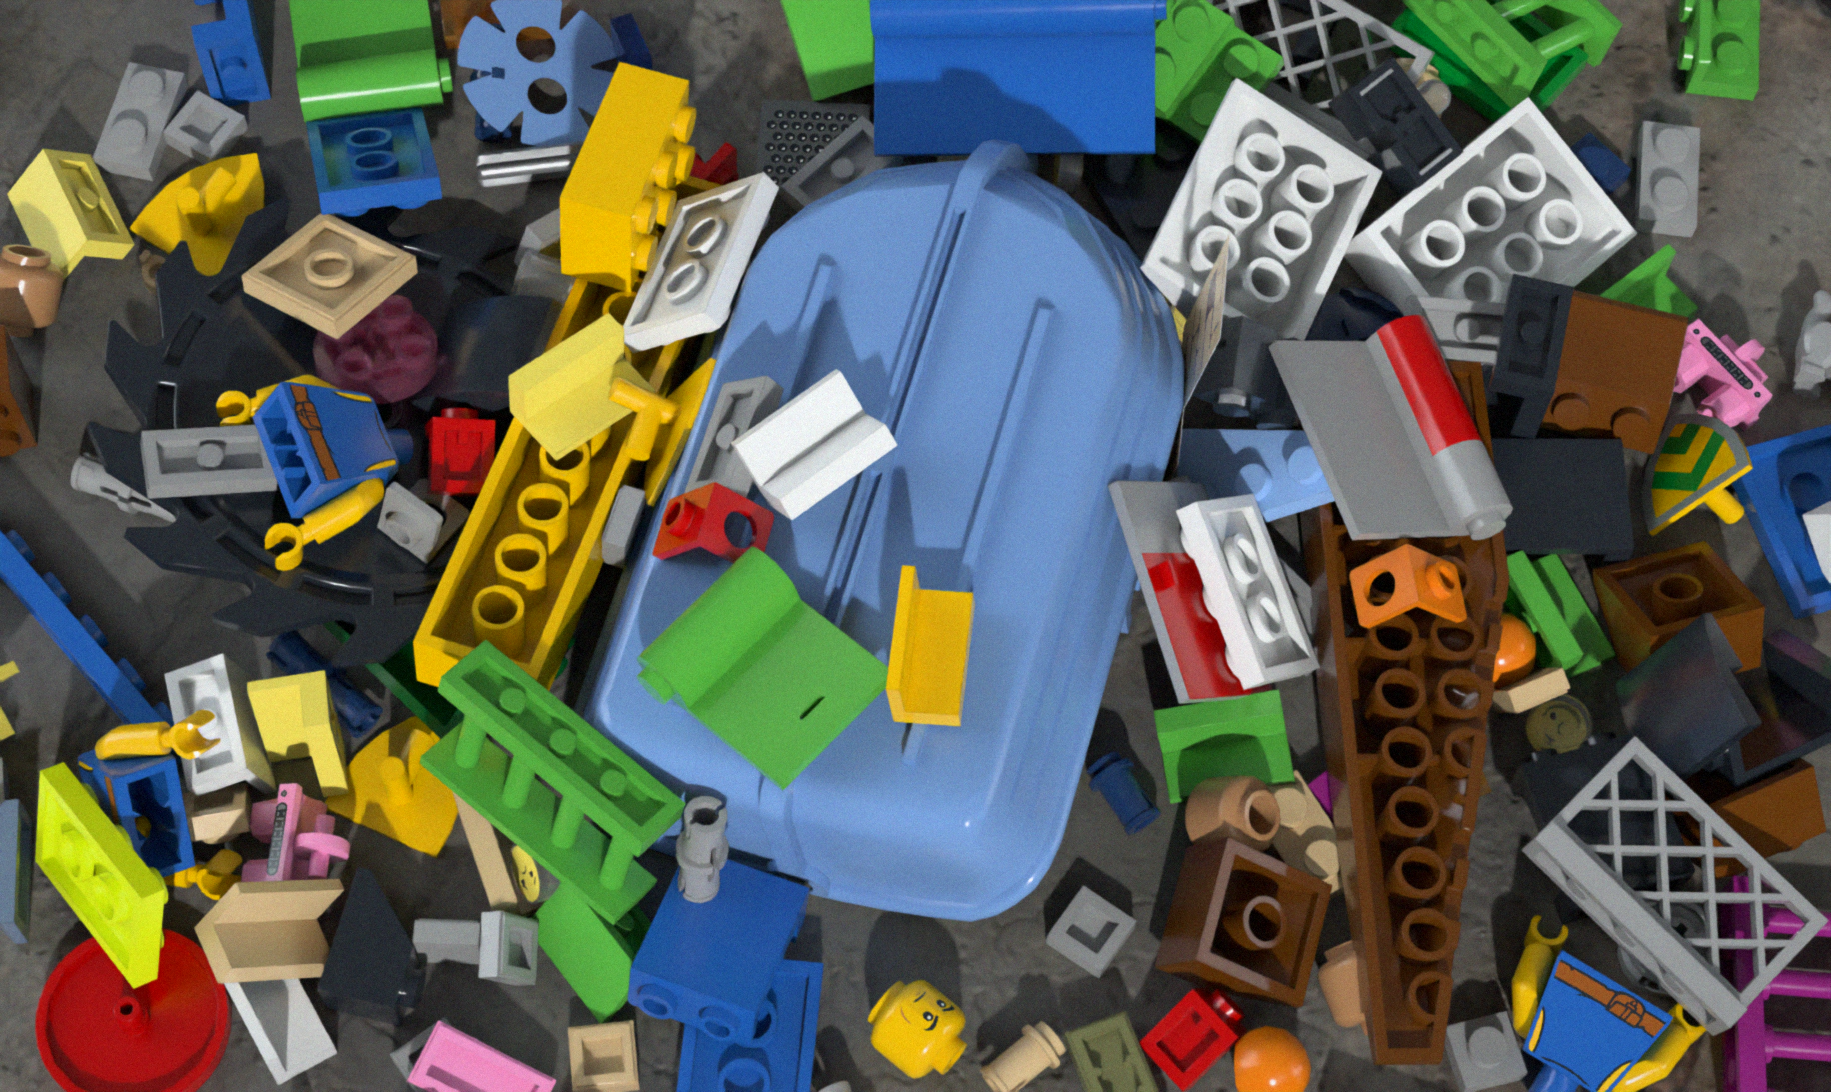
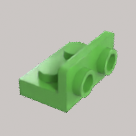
(1720, 47)

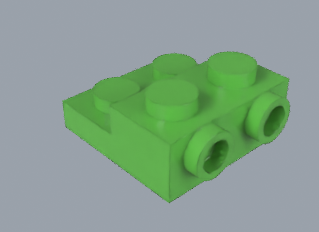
(1197, 62)

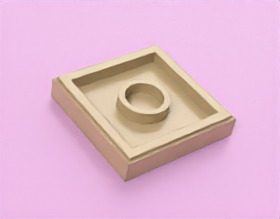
(329, 274)

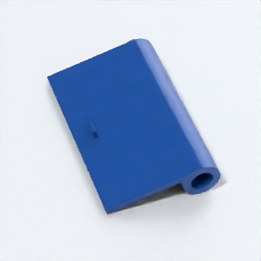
(1014, 72)

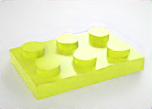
(100, 874)

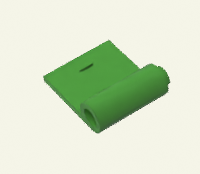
(366, 57)
(762, 669)

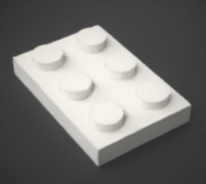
(699, 263)
(1246, 590)

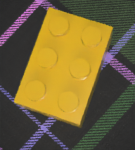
(626, 177)

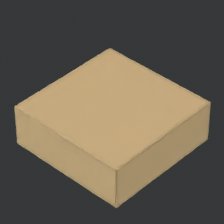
(1531, 691)
(604, 1057)

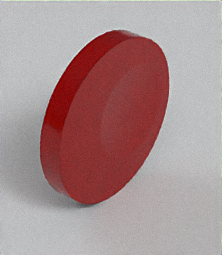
(122, 1038)

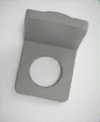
(415, 524)

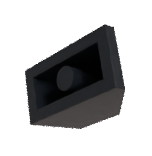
(371, 959)

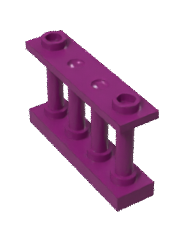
(1751, 1041)

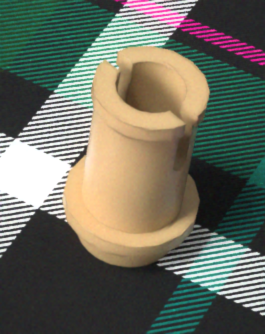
(1024, 1059)

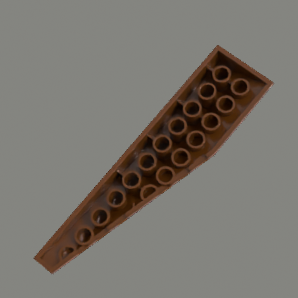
(1405, 758)

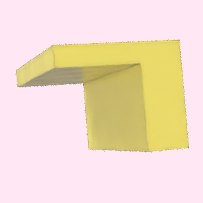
(69, 210)
(567, 388)
(301, 722)

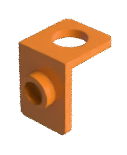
(1419, 582)

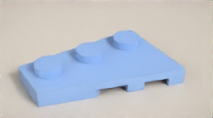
(1266, 463)

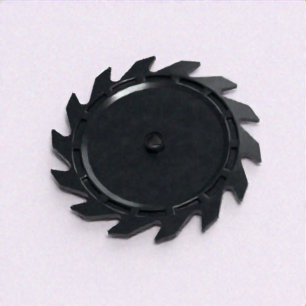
(231, 341)

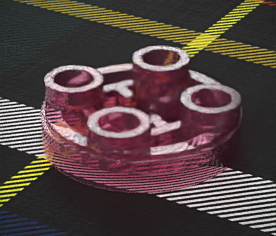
(382, 355)

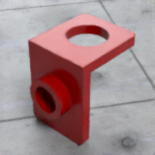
(699, 519)

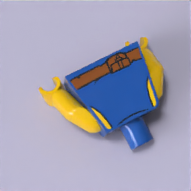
(324, 454)
(143, 794)
(1589, 1025)

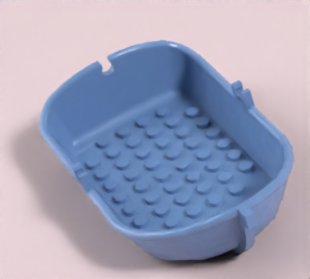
(1019, 384)

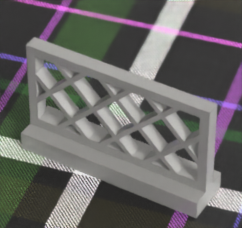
(1293, 99)
(1649, 934)

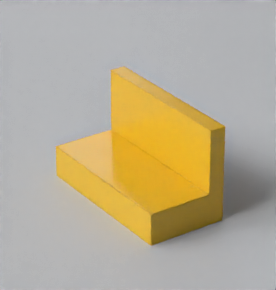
(929, 653)

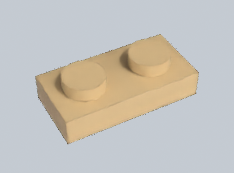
(1306, 835)

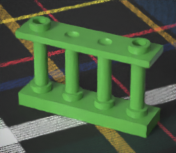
(1500, 54)
(572, 759)

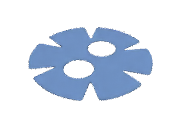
(576, 50)

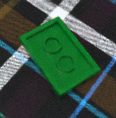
(1470, 87)

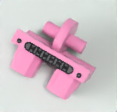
(1726, 375)
(298, 837)

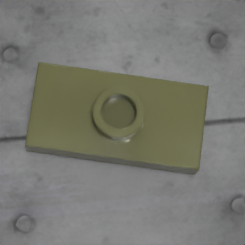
(1109, 1056)

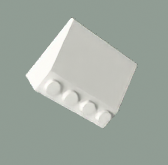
(1282, 198)
(1494, 211)

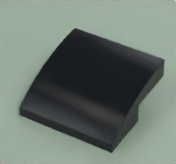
(482, 347)
(1687, 699)

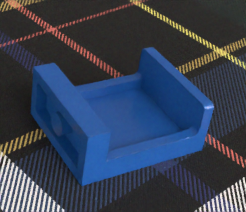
(232, 55)
(719, 956)

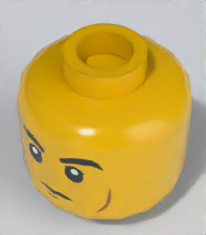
(917, 1028)

